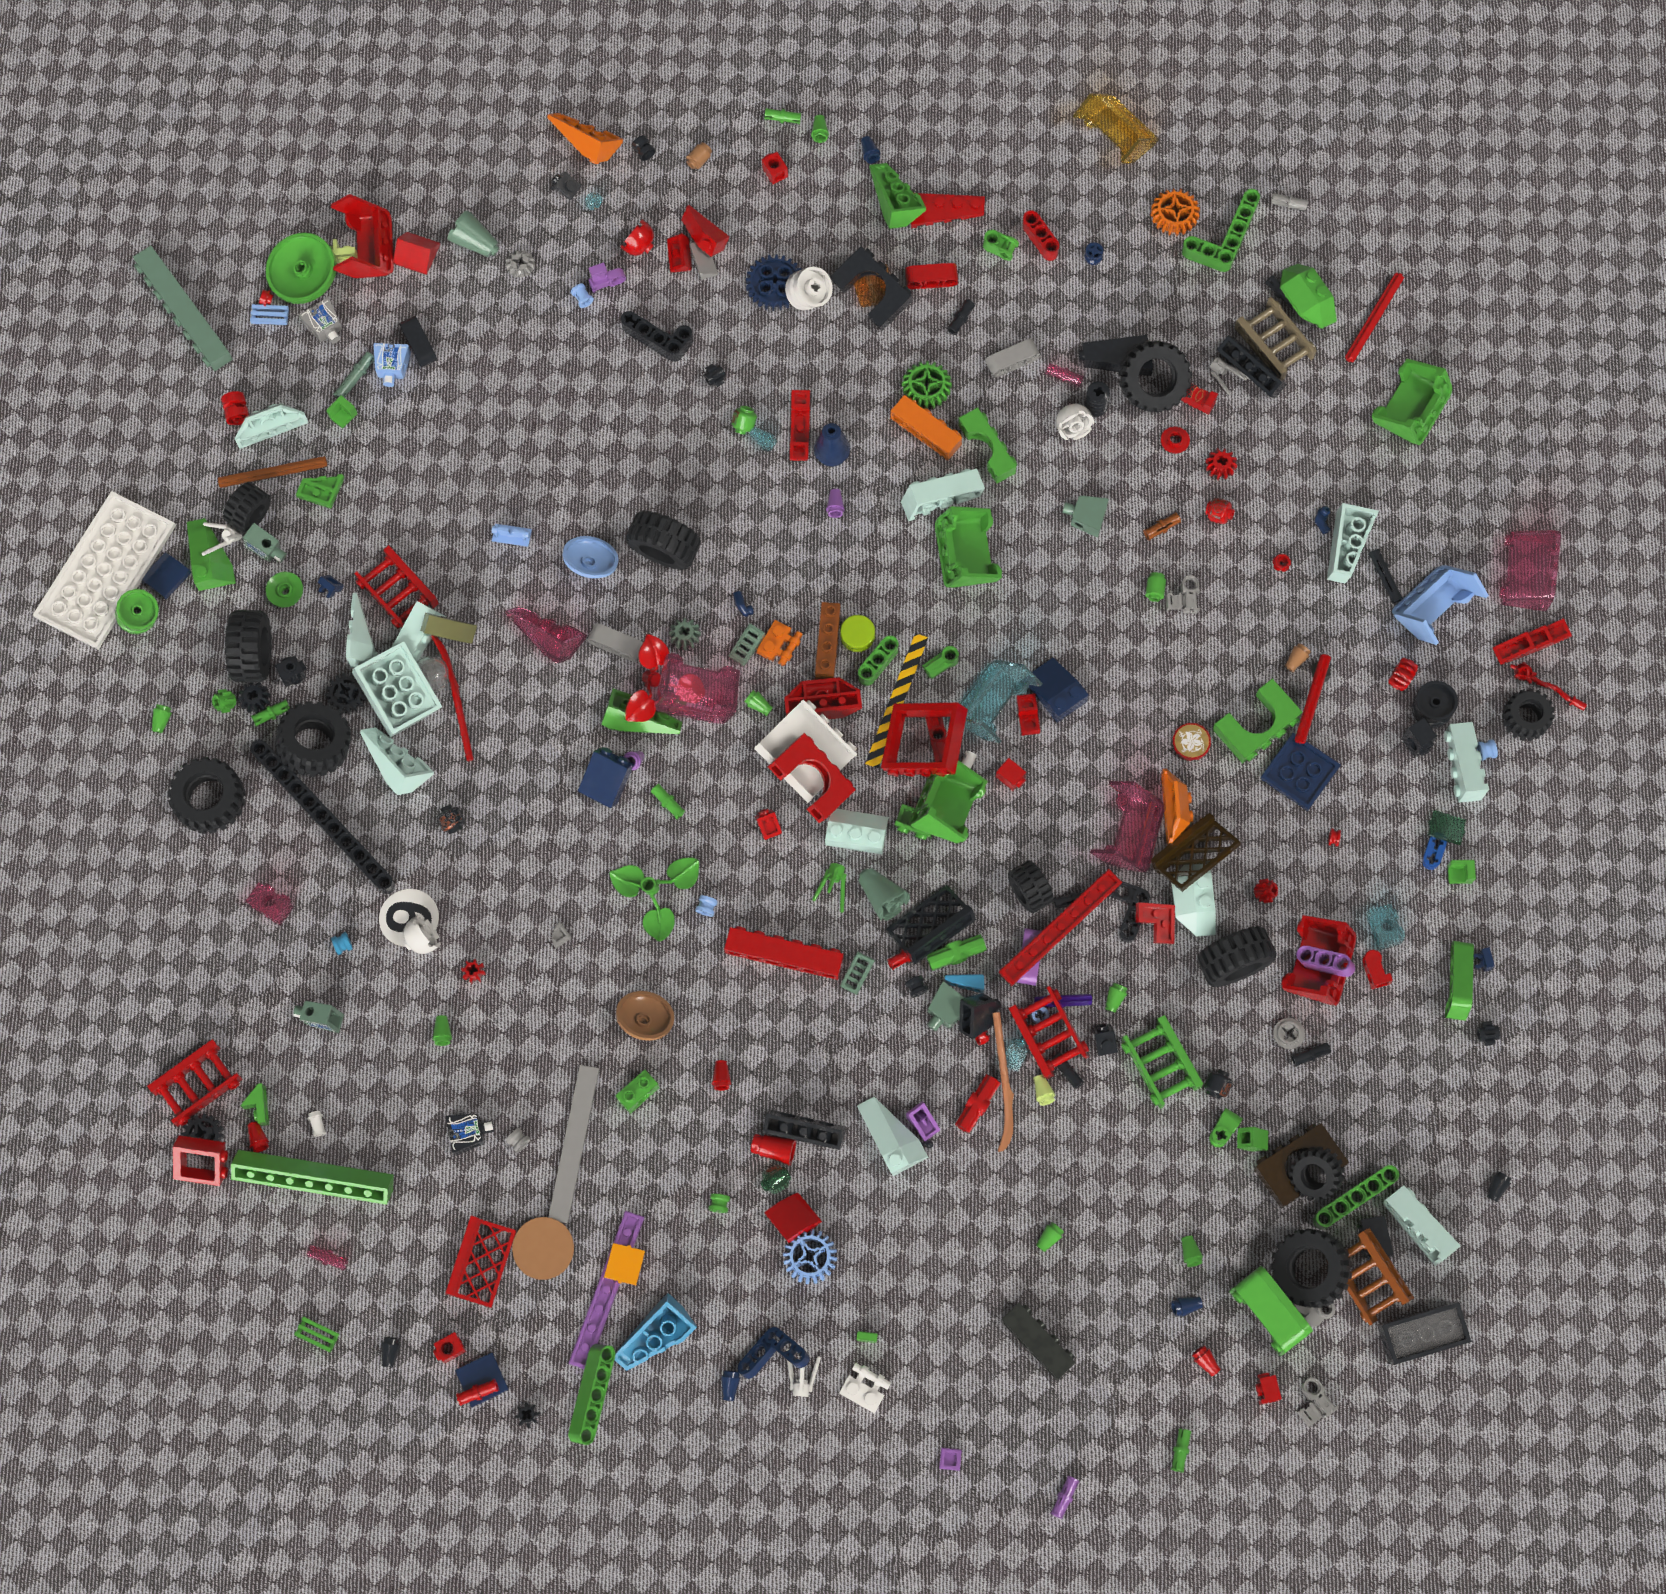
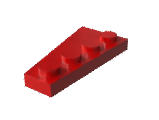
(949, 207)

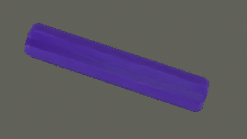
(1070, 1000)

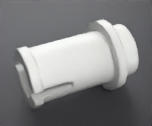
(968, 759)
(316, 1123)

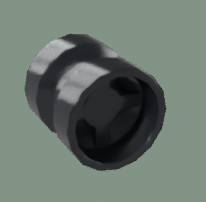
(644, 149)

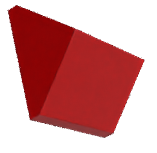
(415, 252)

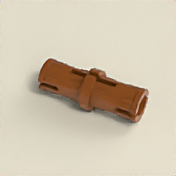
(1162, 526)

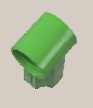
(940, 663)

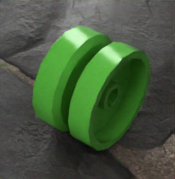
(133, 622)

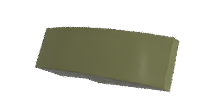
(448, 628)

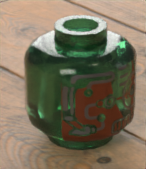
(775, 1179)

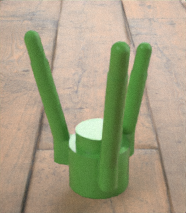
(834, 874)

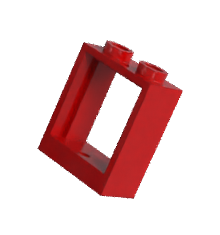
(201, 1147)

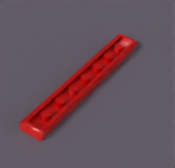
(1060, 927)

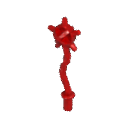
(1524, 673)

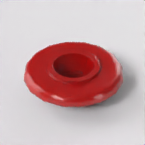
(1171, 447)

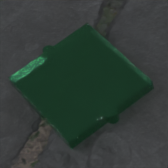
(1446, 827)

